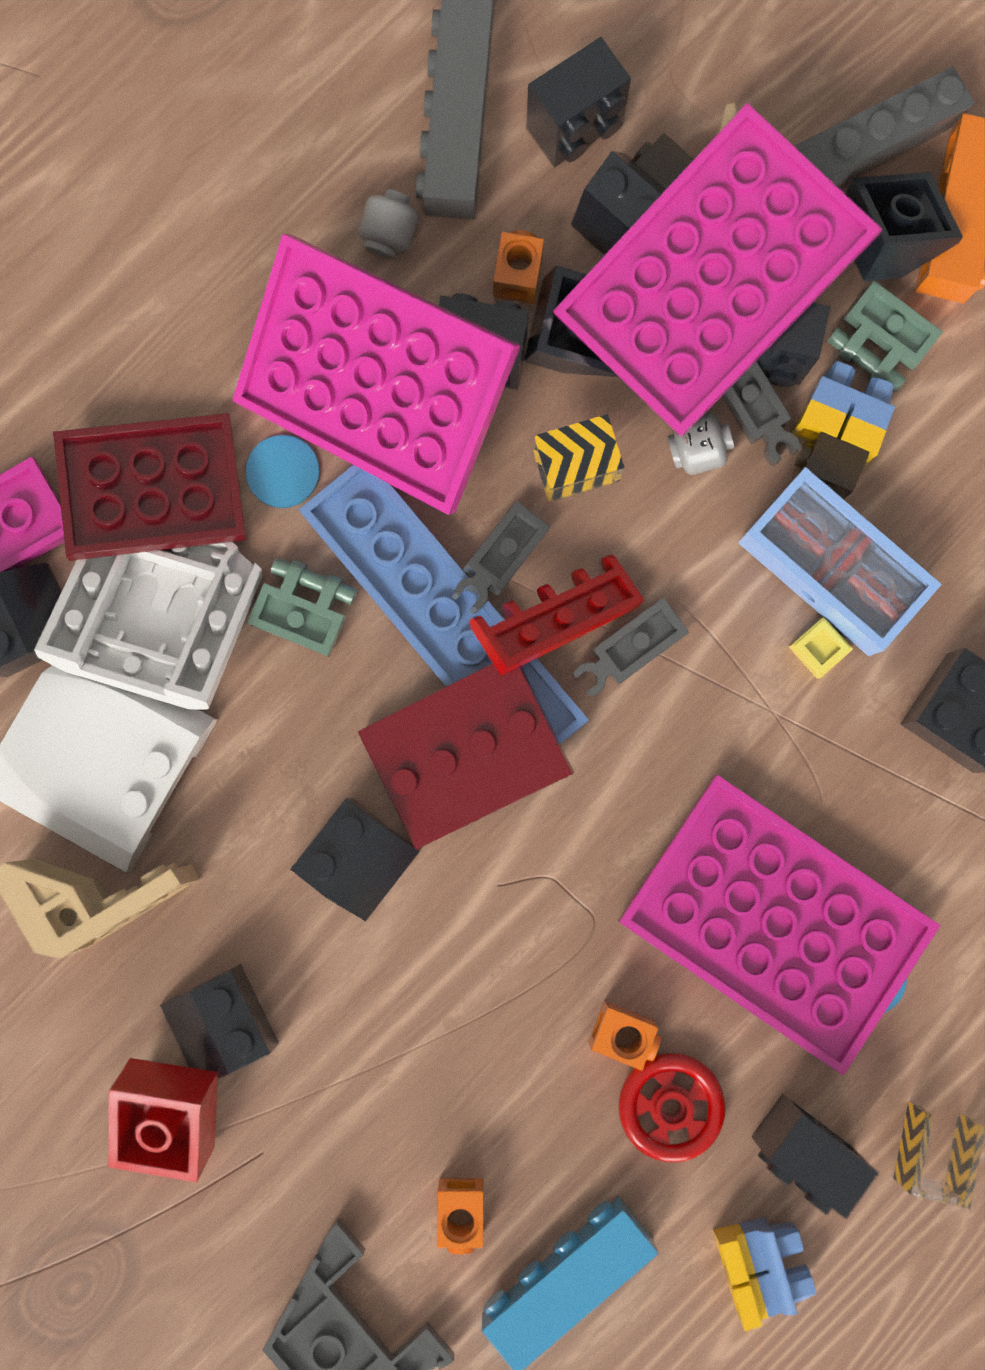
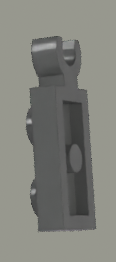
(760, 413)
(501, 554)
(634, 645)

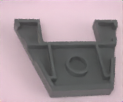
(327, 1334)

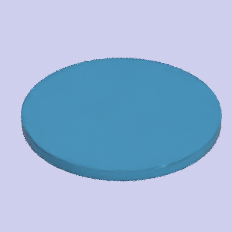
(282, 471)

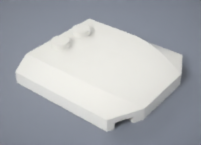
(153, 620)
(97, 762)

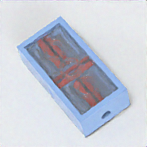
(839, 563)

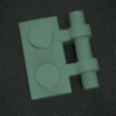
(892, 327)
(296, 618)

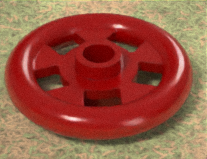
(700, 1132)

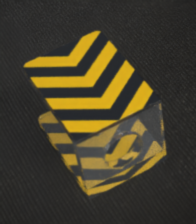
(578, 458)
(962, 1163)

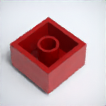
(162, 1119)

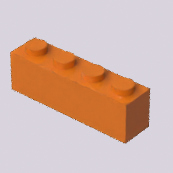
(961, 269)

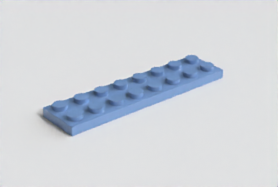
(414, 584)

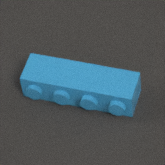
(567, 1284)

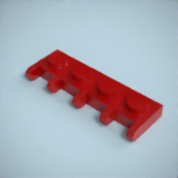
(558, 617)

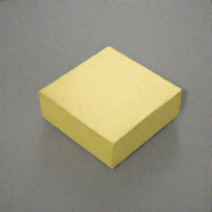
(820, 647)

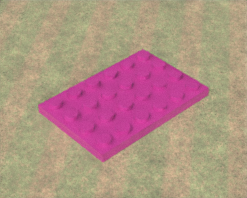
(716, 270)
(373, 373)
(779, 924)

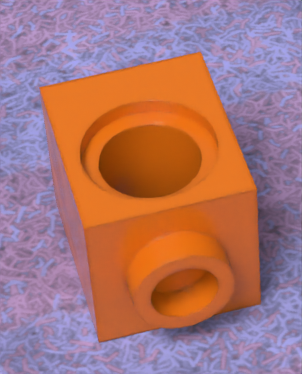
(518, 284)
(610, 1021)
(466, 1195)

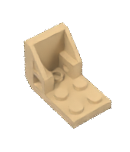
(71, 911)

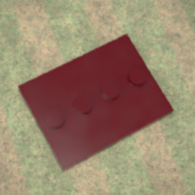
(148, 486)
(465, 752)

